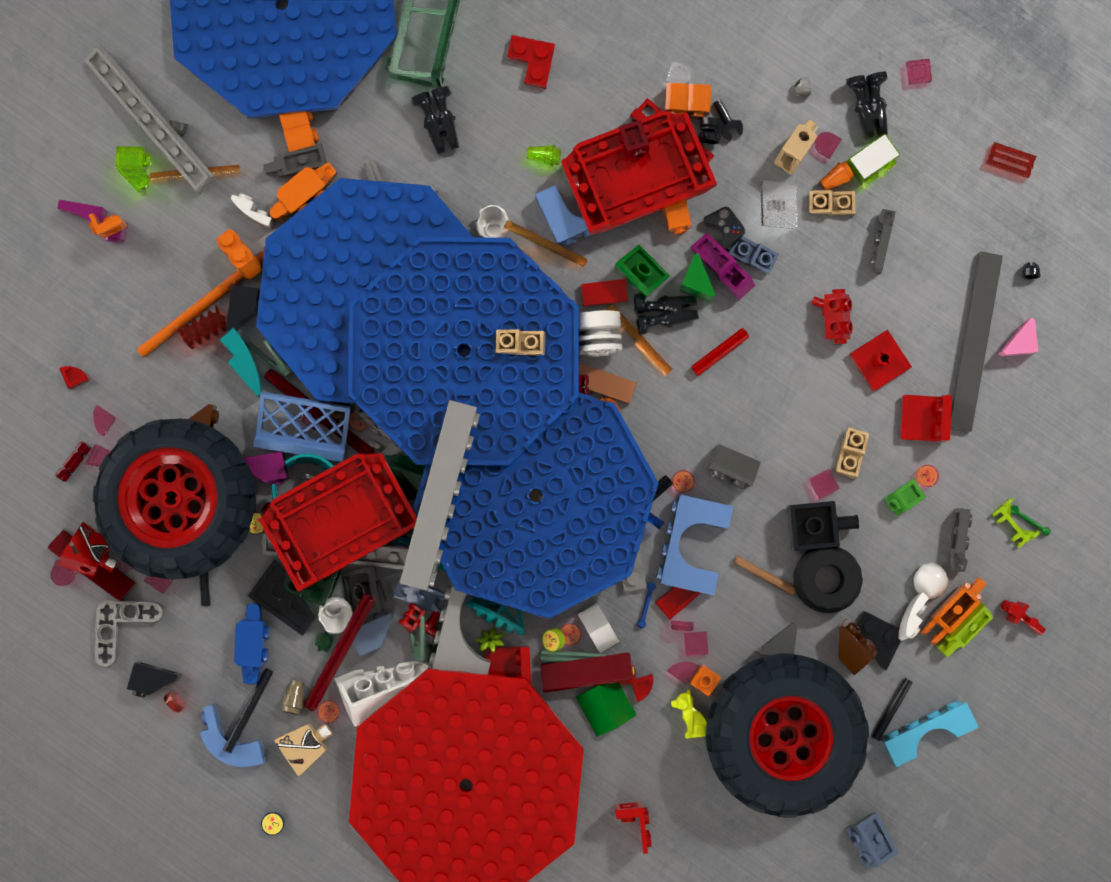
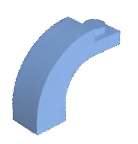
(214, 738)

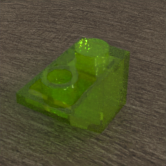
(132, 165)

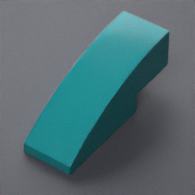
(243, 360)

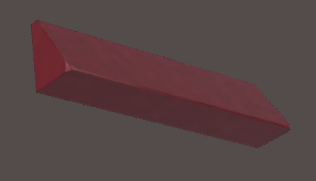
(114, 583)
(586, 672)

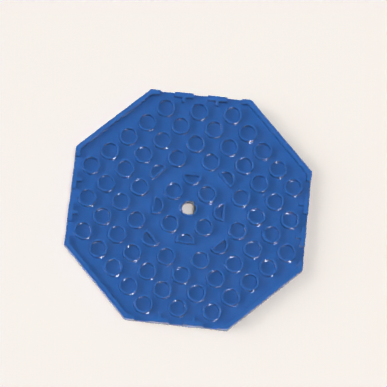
(285, 58)
(330, 258)
(453, 296)
(571, 541)

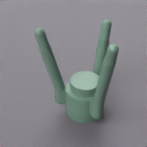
(280, 365)
(422, 648)

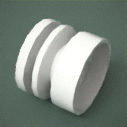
(598, 336)

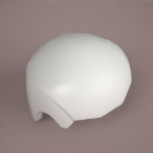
(492, 222)
(930, 580)
(335, 614)

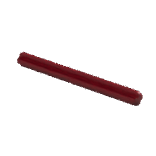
(289, 390)
(339, 652)

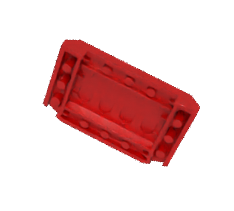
(622, 189)
(337, 518)

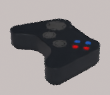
(728, 224)

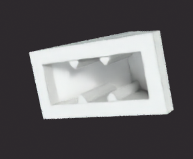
(598, 627)

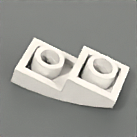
(248, 207)
(910, 620)

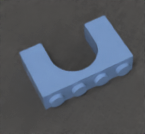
(561, 222)
(675, 570)

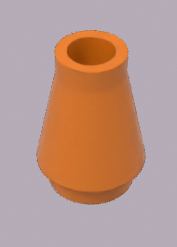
(837, 176)

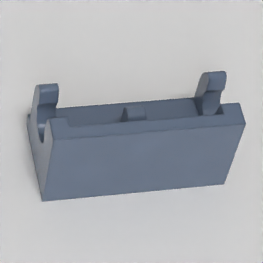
(422, 598)

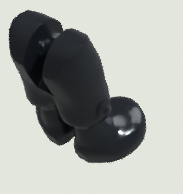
(876, 108)
(444, 123)
(671, 310)

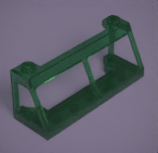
(442, 49)

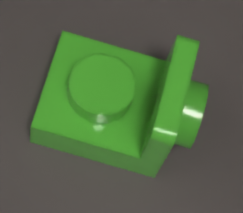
(905, 497)

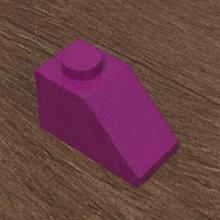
(269, 467)

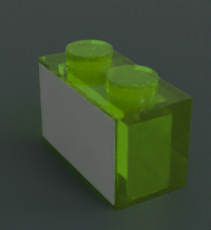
(873, 159)

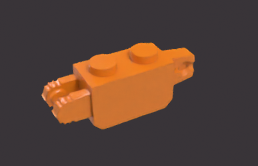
(301, 190)
(954, 609)

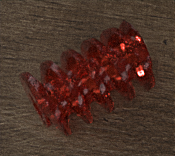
(203, 327)

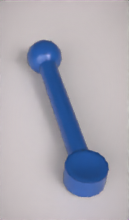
(651, 587)

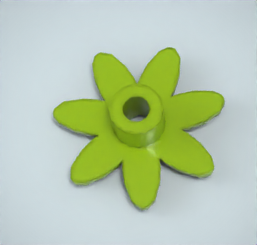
(490, 640)

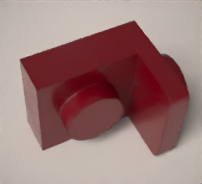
(634, 139)

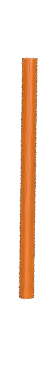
(193, 311)

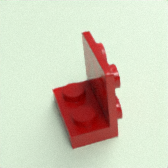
(926, 418)
(510, 661)
(628, 812)

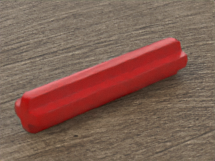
(720, 351)

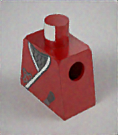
(87, 552)

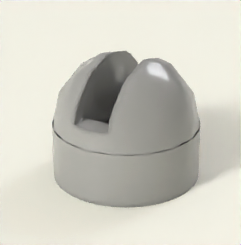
(802, 86)

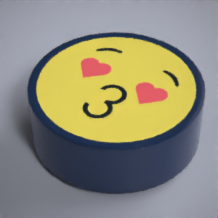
(272, 823)

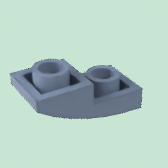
(754, 255)

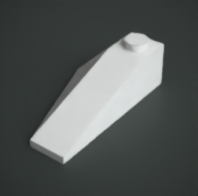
(369, 690)

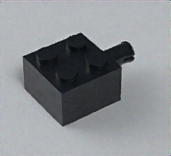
(817, 525)

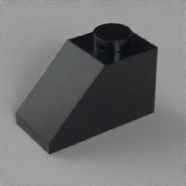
(242, 306)
(148, 679)

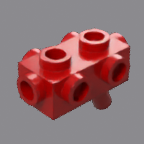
(836, 310)

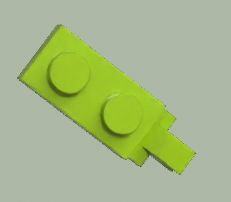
(965, 631)

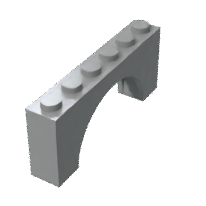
(453, 650)

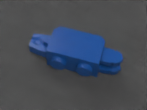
(250, 644)

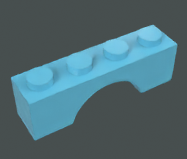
(903, 745)

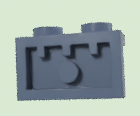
(872, 841)

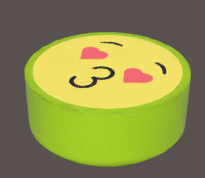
(553, 640)

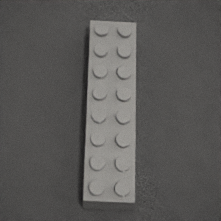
(438, 495)

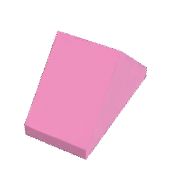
(1023, 341)

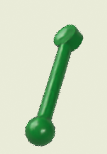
(1045, 530)

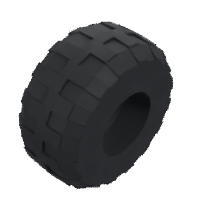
(849, 585)

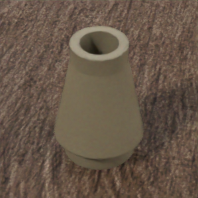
(293, 699)

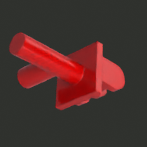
(1017, 613)
(429, 625)

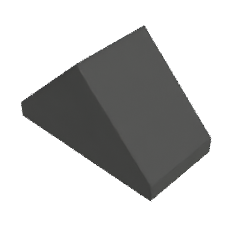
(781, 643)

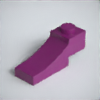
(85, 210)
(723, 266)

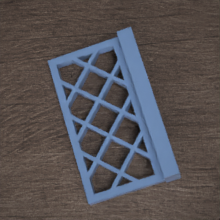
(296, 444)

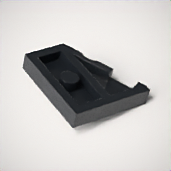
(882, 635)

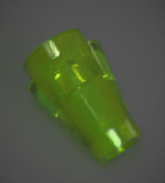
(547, 155)

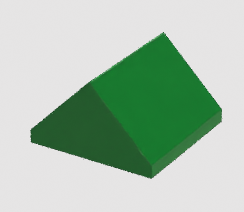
(641, 271)
(697, 281)
(606, 707)

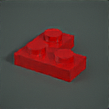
(537, 55)

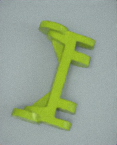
(1026, 535)

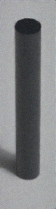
(893, 707)

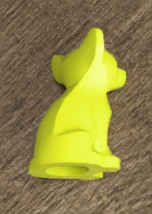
(694, 719)

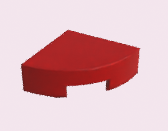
(73, 376)
(642, 686)

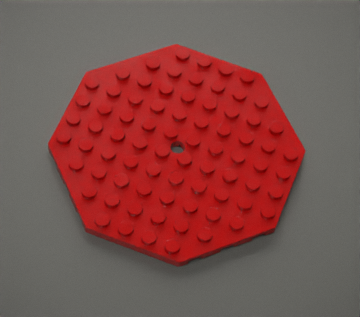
(477, 730)

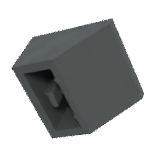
(733, 466)

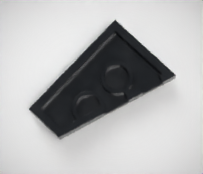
(282, 604)

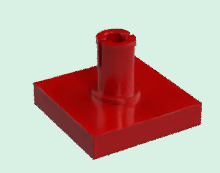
(880, 360)

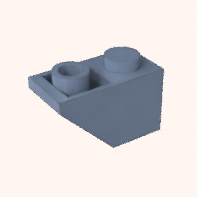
(373, 634)

